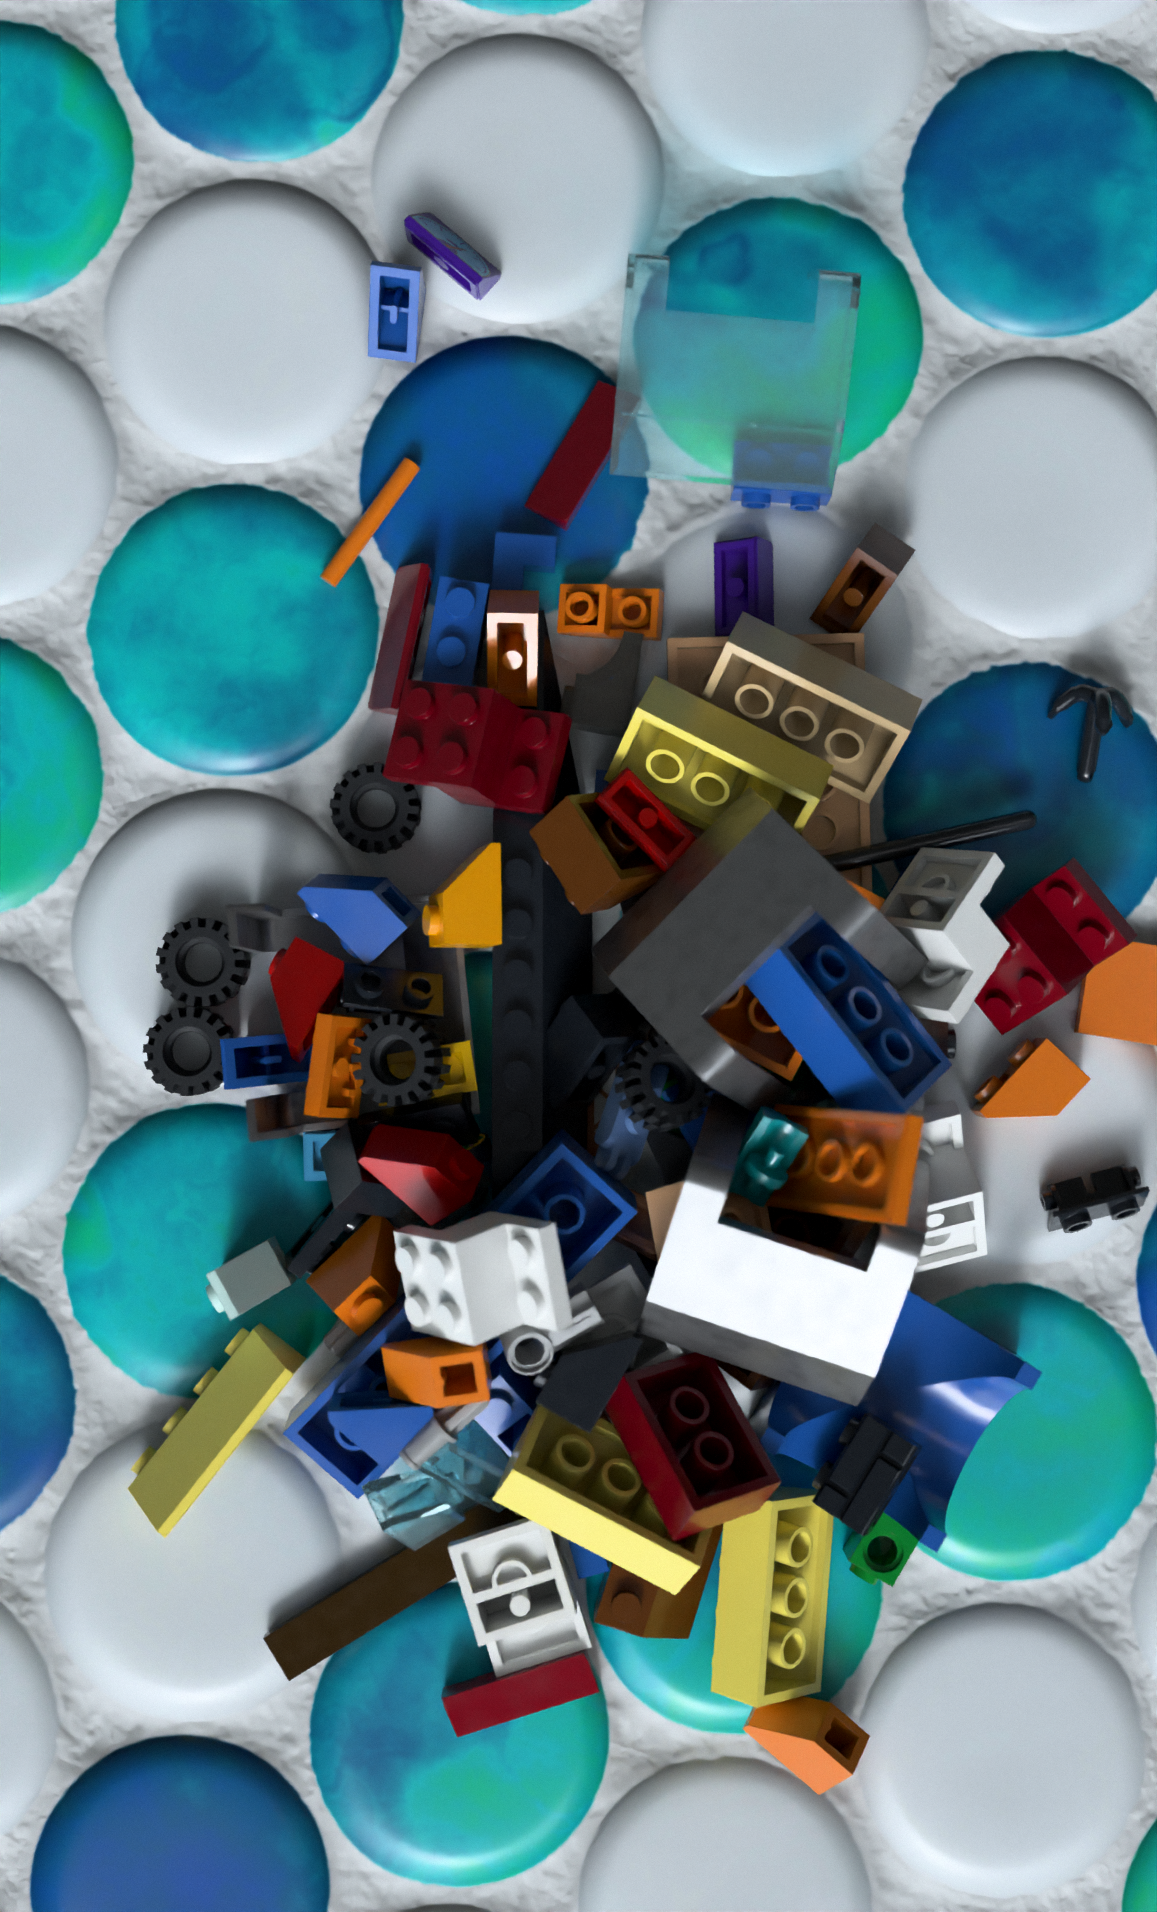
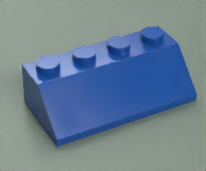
(847, 1021)

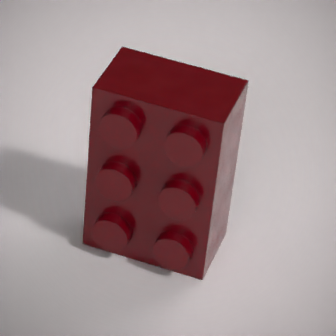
(691, 1444)

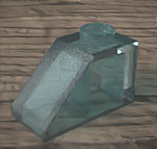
(470, 1465)
(414, 1507)

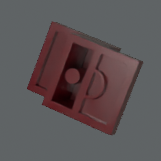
(477, 747)
(1055, 940)

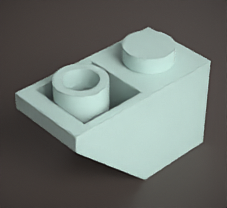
(249, 1278)

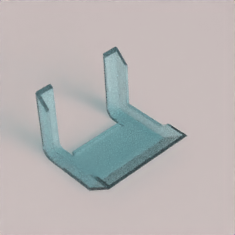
(732, 392)

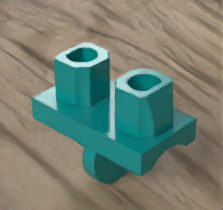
(766, 1155)

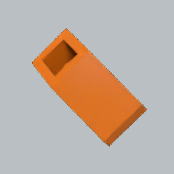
(1034, 1085)
(437, 1371)
(809, 1739)

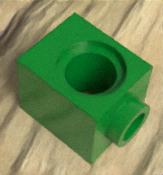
(885, 1567)

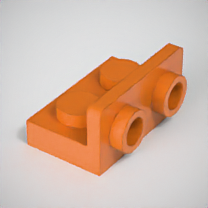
(331, 1083)

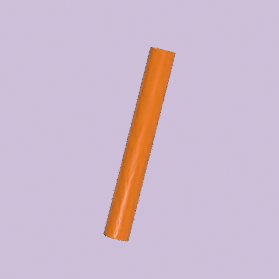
(370, 522)

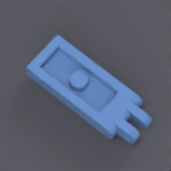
(618, 1136)

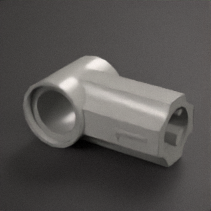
(539, 1352)

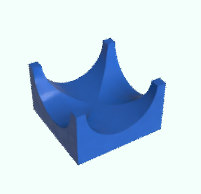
(932, 1384)

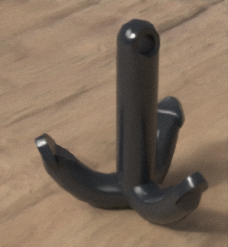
(1096, 722)

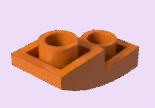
(609, 611)

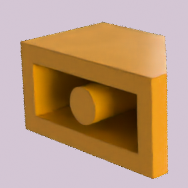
(468, 904)

